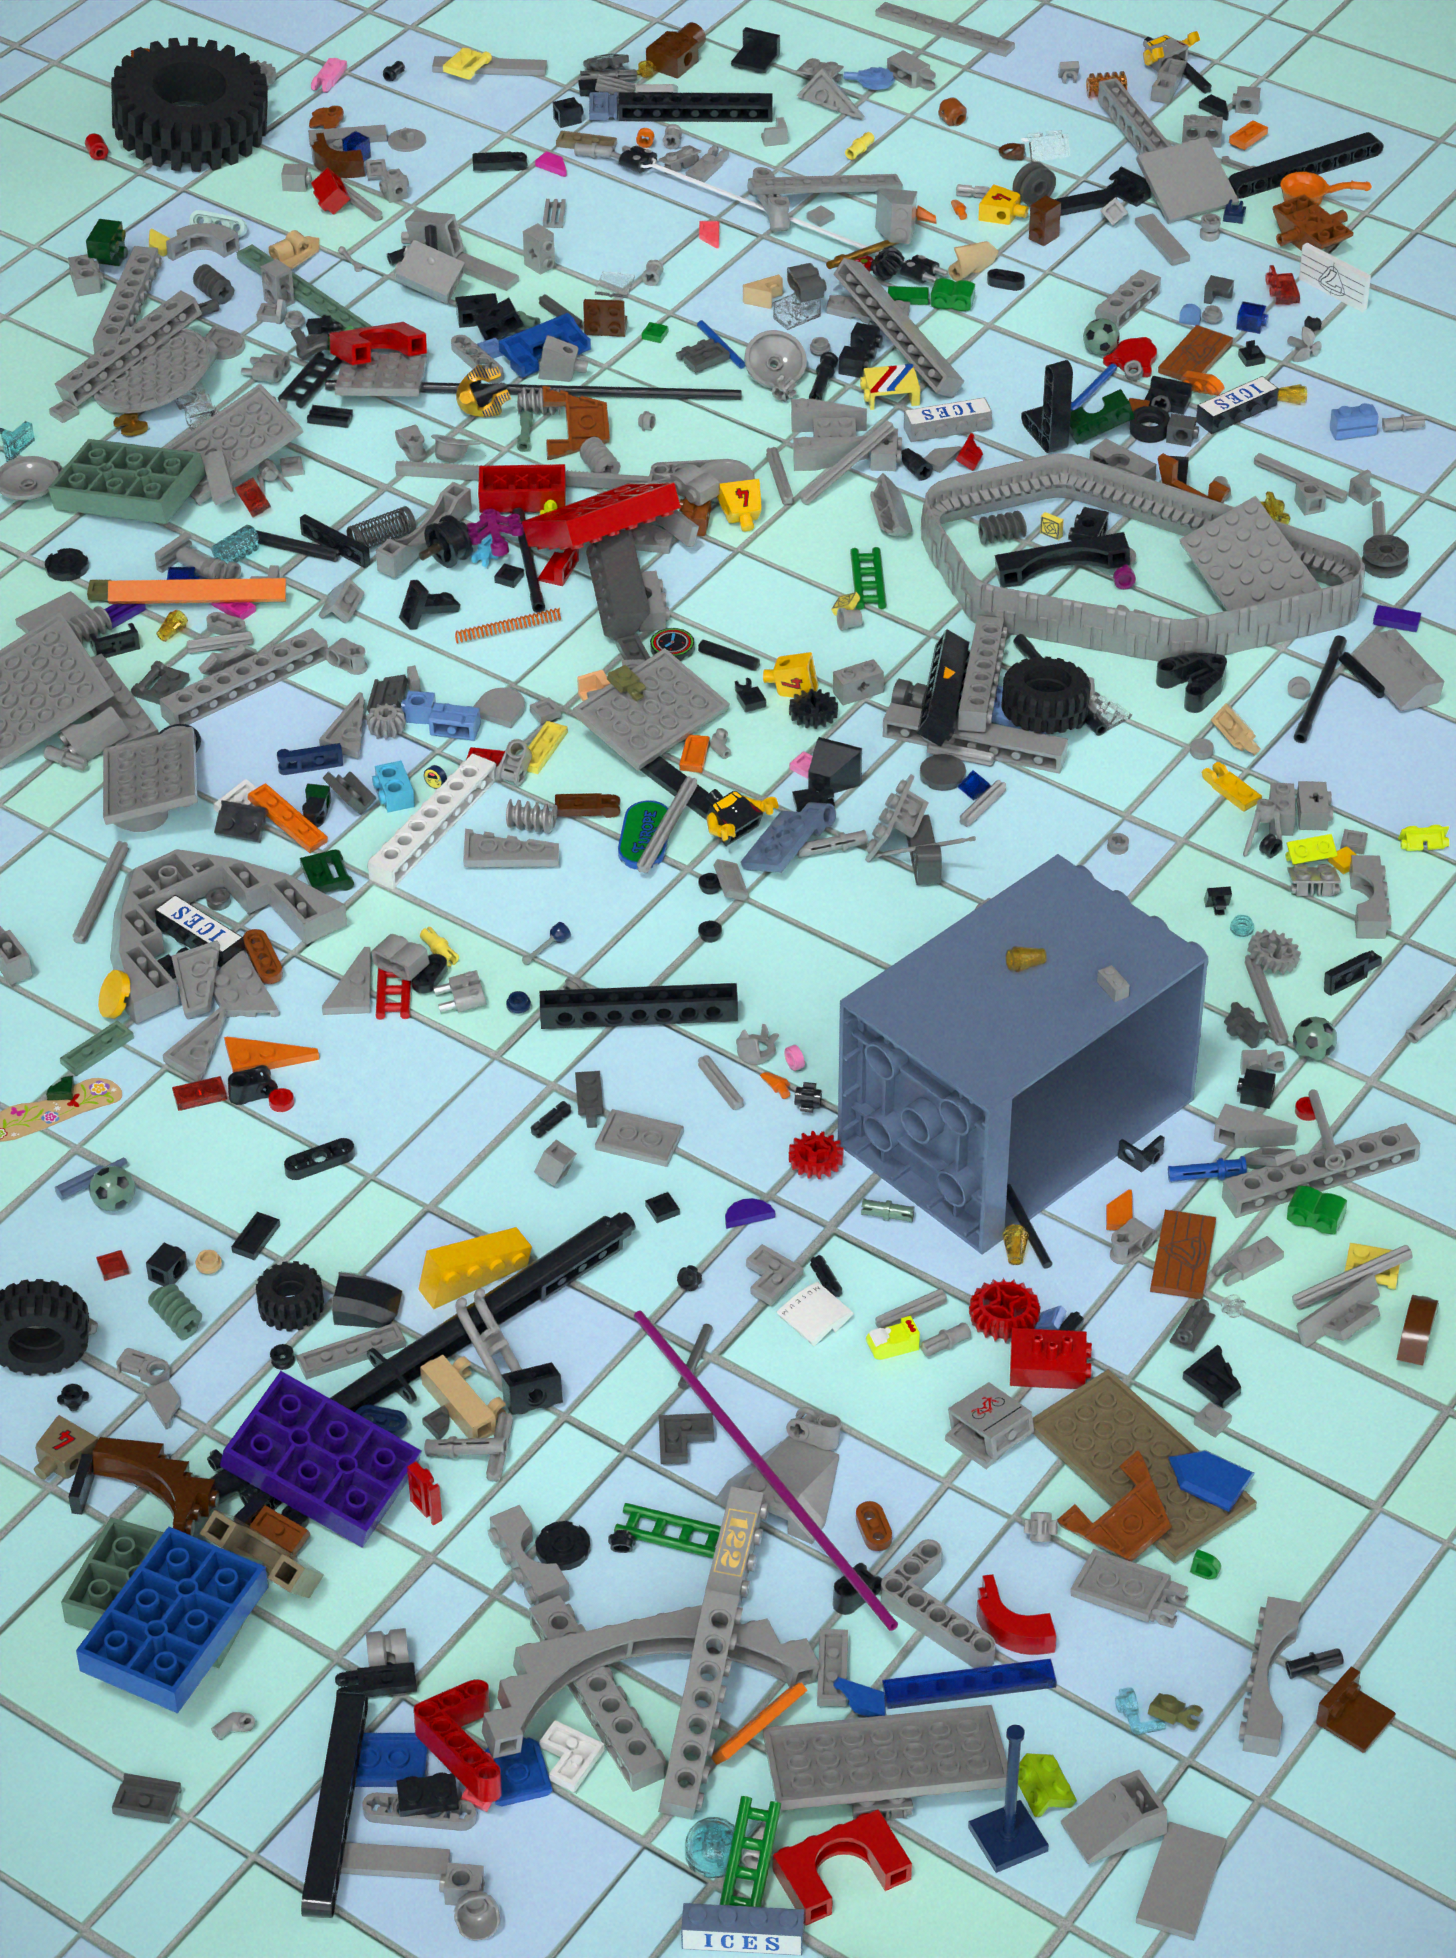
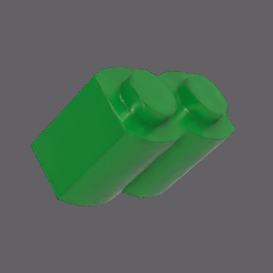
(952, 294)
(1316, 1209)

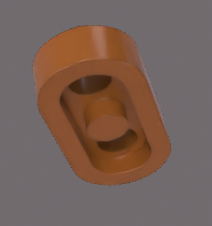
(874, 1528)

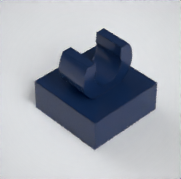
(1234, 213)

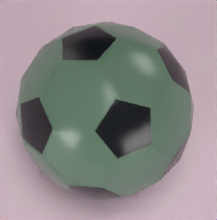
(1101, 336)
(1314, 1038)
(112, 1188)

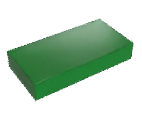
(914, 295)

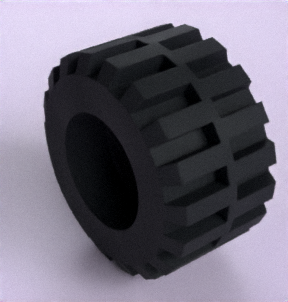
(286, 1281)

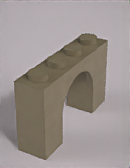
(281, 1565)

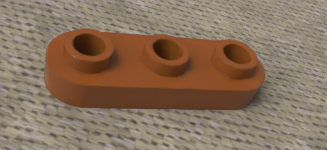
(262, 956)

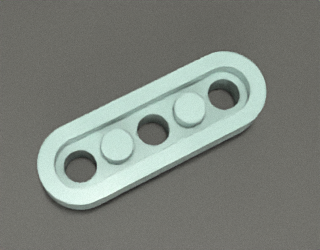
(214, 218)

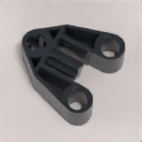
(1203, 673)

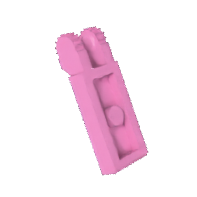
(329, 74)

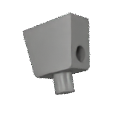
(560, 361)

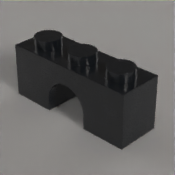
(862, 349)

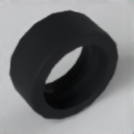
(1149, 433)

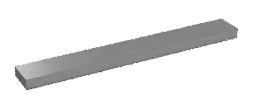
(945, 29)
(823, 184)

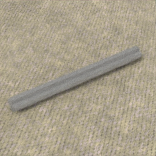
(847, 462)
(667, 824)
(100, 892)

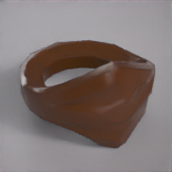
(1017, 153)

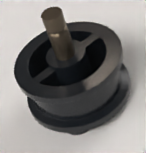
(447, 541)

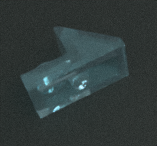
(16, 441)

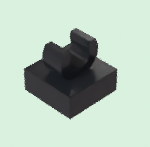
(1251, 354)
(1218, 899)

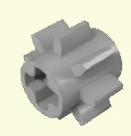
(783, 387)
(1041, 1526)

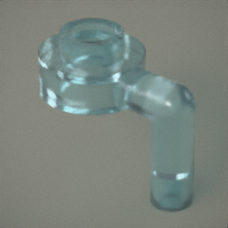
(1127, 1704)

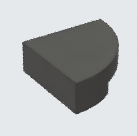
(437, 1422)

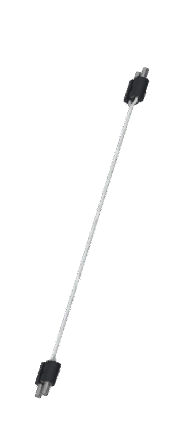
(638, 159)

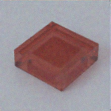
(112, 1265)

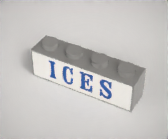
(947, 419)

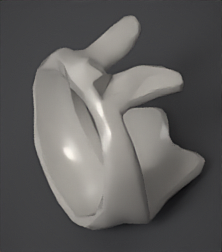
(749, 1049)

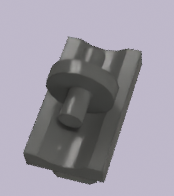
(1242, 1022)

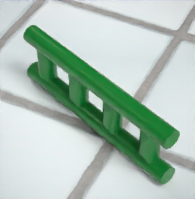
(860, 585)
(662, 1519)
(739, 1841)

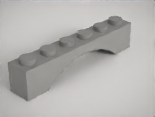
(399, 553)
(1264, 1720)

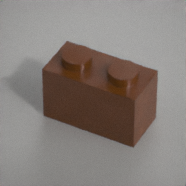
(1044, 220)

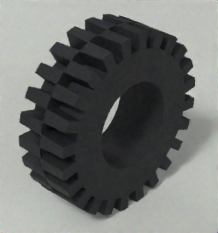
(195, 135)

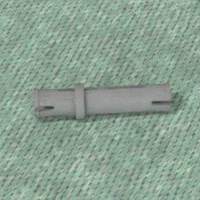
(842, 841)
(1440, 1011)
(473, 1446)

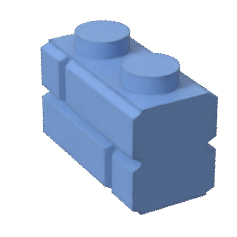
(1354, 421)
(454, 721)

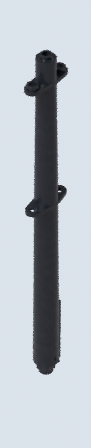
(526, 1287)

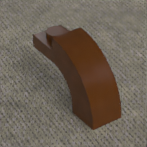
(1417, 1329)

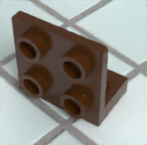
(604, 317)
(1352, 1713)

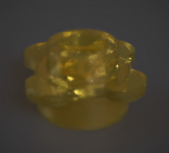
(646, 69)

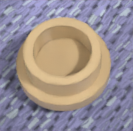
(208, 1262)

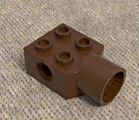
(676, 50)

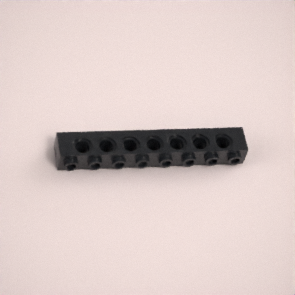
(695, 107)
(638, 1005)

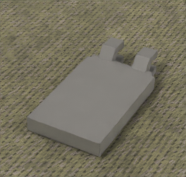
(1129, 1589)

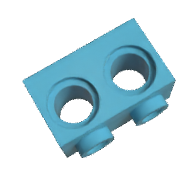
(393, 786)

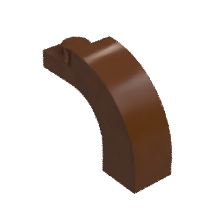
(343, 163)

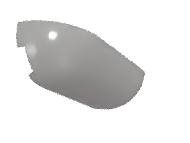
(890, 508)

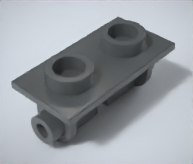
(1193, 1326)

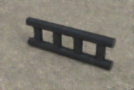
(308, 370)

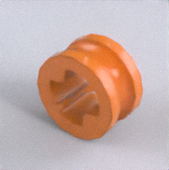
(646, 132)

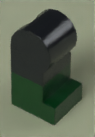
(317, 803)

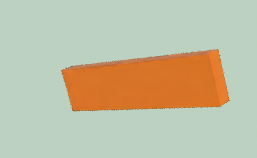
(288, 818)
(758, 1723)

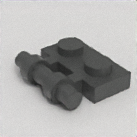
(606, 60)
(703, 355)

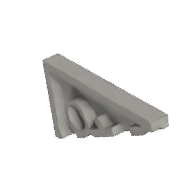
(826, 92)
(347, 728)
(353, 990)
(195, 1049)

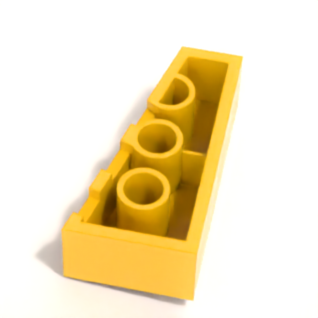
(471, 1264)

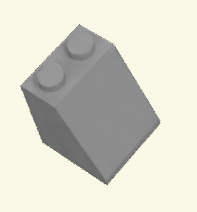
(896, 214)

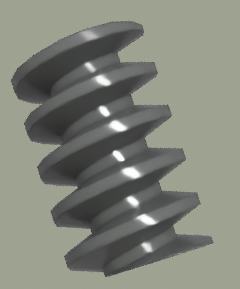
(213, 284)
(1000, 526)

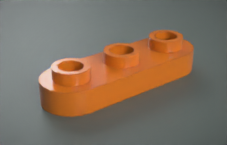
(1203, 382)

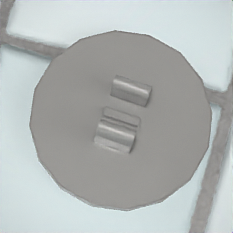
(406, 140)

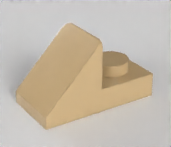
(762, 291)

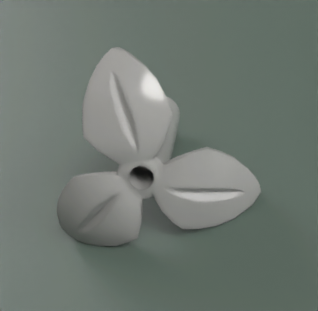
(1305, 344)

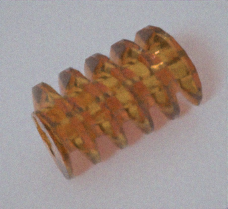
(1092, 82)

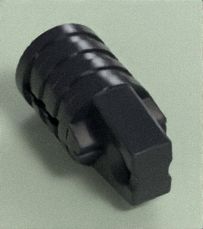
(916, 464)

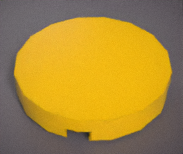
(113, 993)

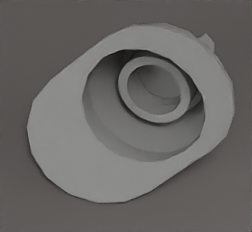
(451, 449)

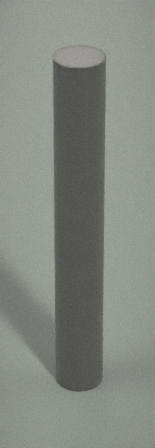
(697, 1352)

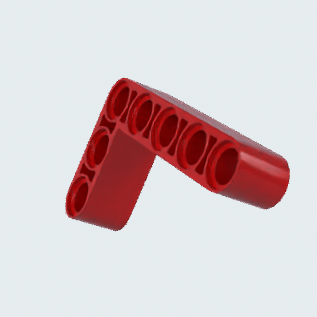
(439, 1729)

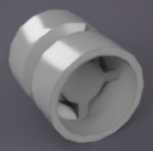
(387, 1648)

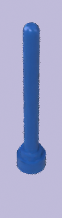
(1093, 386)

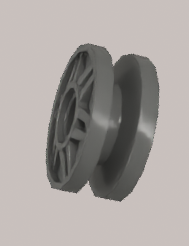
(1034, 182)
(1385, 556)

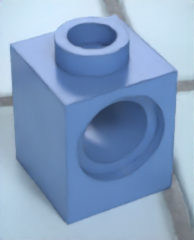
(418, 706)

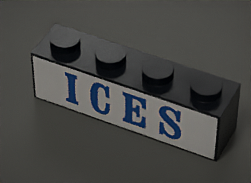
(1237, 405)
(196, 928)

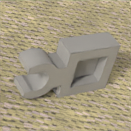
(1261, 1060)

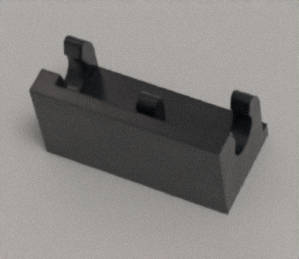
(1130, 187)
(116, 643)

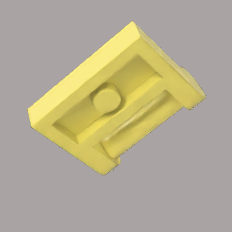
(466, 63)
(1360, 1254)

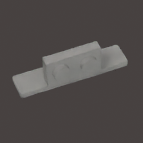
(1342, 1314)

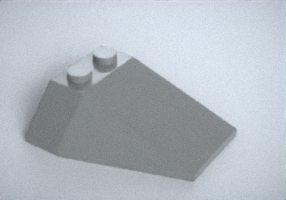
(804, 1471)

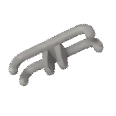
(490, 1341)

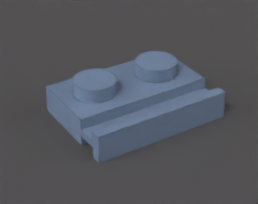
(602, 106)

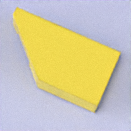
(158, 241)

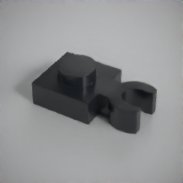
(749, 697)

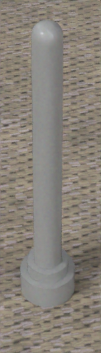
(1333, 1157)

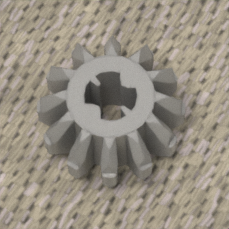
(386, 721)

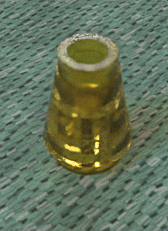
(1293, 394)
(173, 624)
(1024, 957)
(1015, 1243)

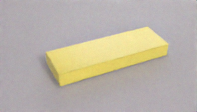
(545, 744)

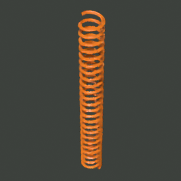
(507, 624)

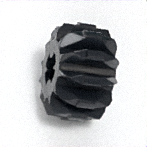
(887, 263)

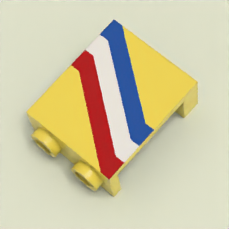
(889, 381)

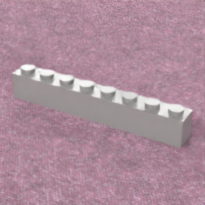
(1006, 743)

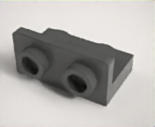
(351, 791)

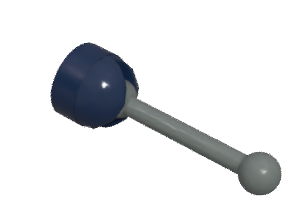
(558, 933)

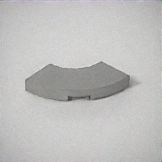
(220, 661)

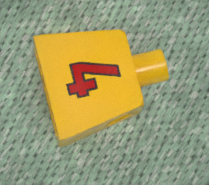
(1001, 206)
(741, 502)
(793, 674)

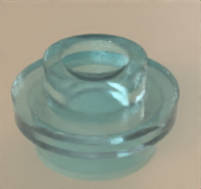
(1242, 926)

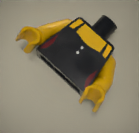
(736, 814)

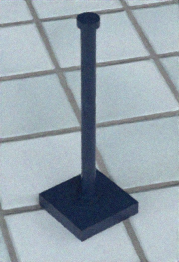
(1009, 1833)

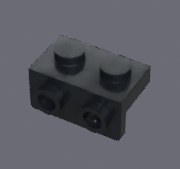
(427, 1794)

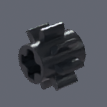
(808, 1097)

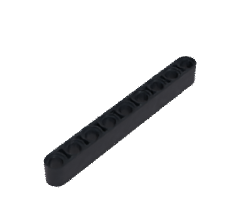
(1313, 161)
(334, 1805)

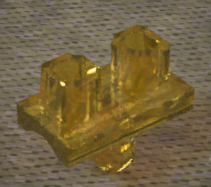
(1275, 508)

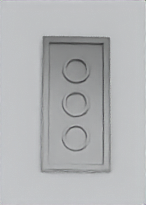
(1181, 1881)

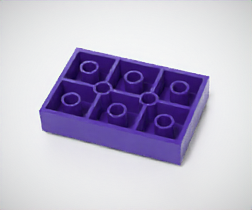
(320, 1458)

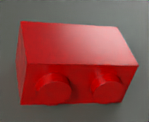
(330, 191)

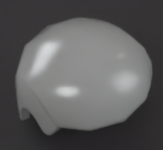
(477, 1915)

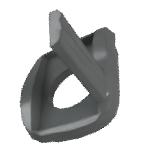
(309, 345)

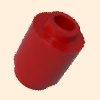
(96, 146)

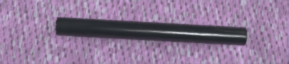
(1025, 1222)

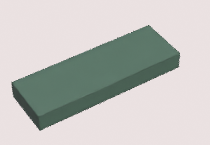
(96, 1048)

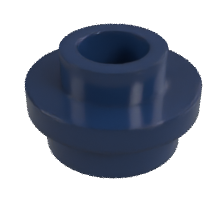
(518, 1002)

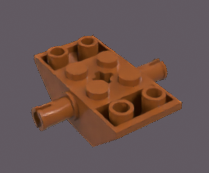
(1306, 222)

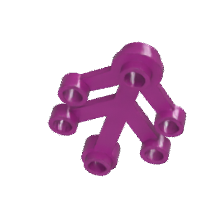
(491, 520)

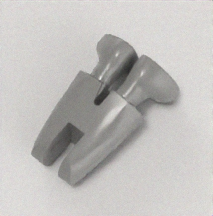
(207, 565)

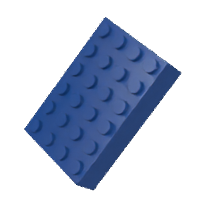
(172, 1619)

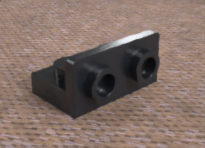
(1176, 391)

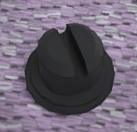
(1313, 323)

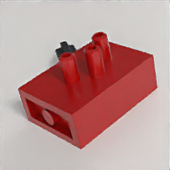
(1051, 1356)

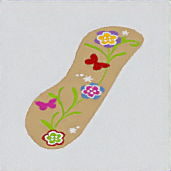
(32, 1117)

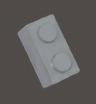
(1113, 983)

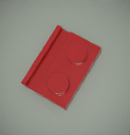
(423, 1493)

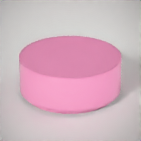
(794, 1057)

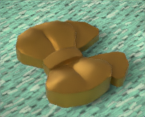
(133, 427)

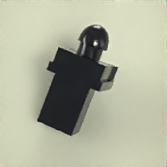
(322, 325)

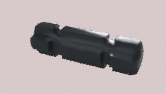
(550, 1119)
(825, 1275)

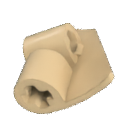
(294, 249)
(972, 259)

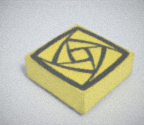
(1051, 526)
(846, 601)

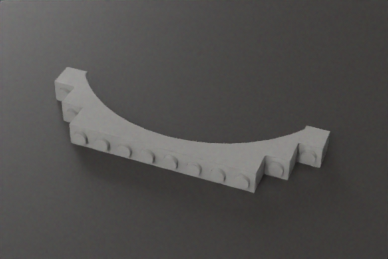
(552, 1664)

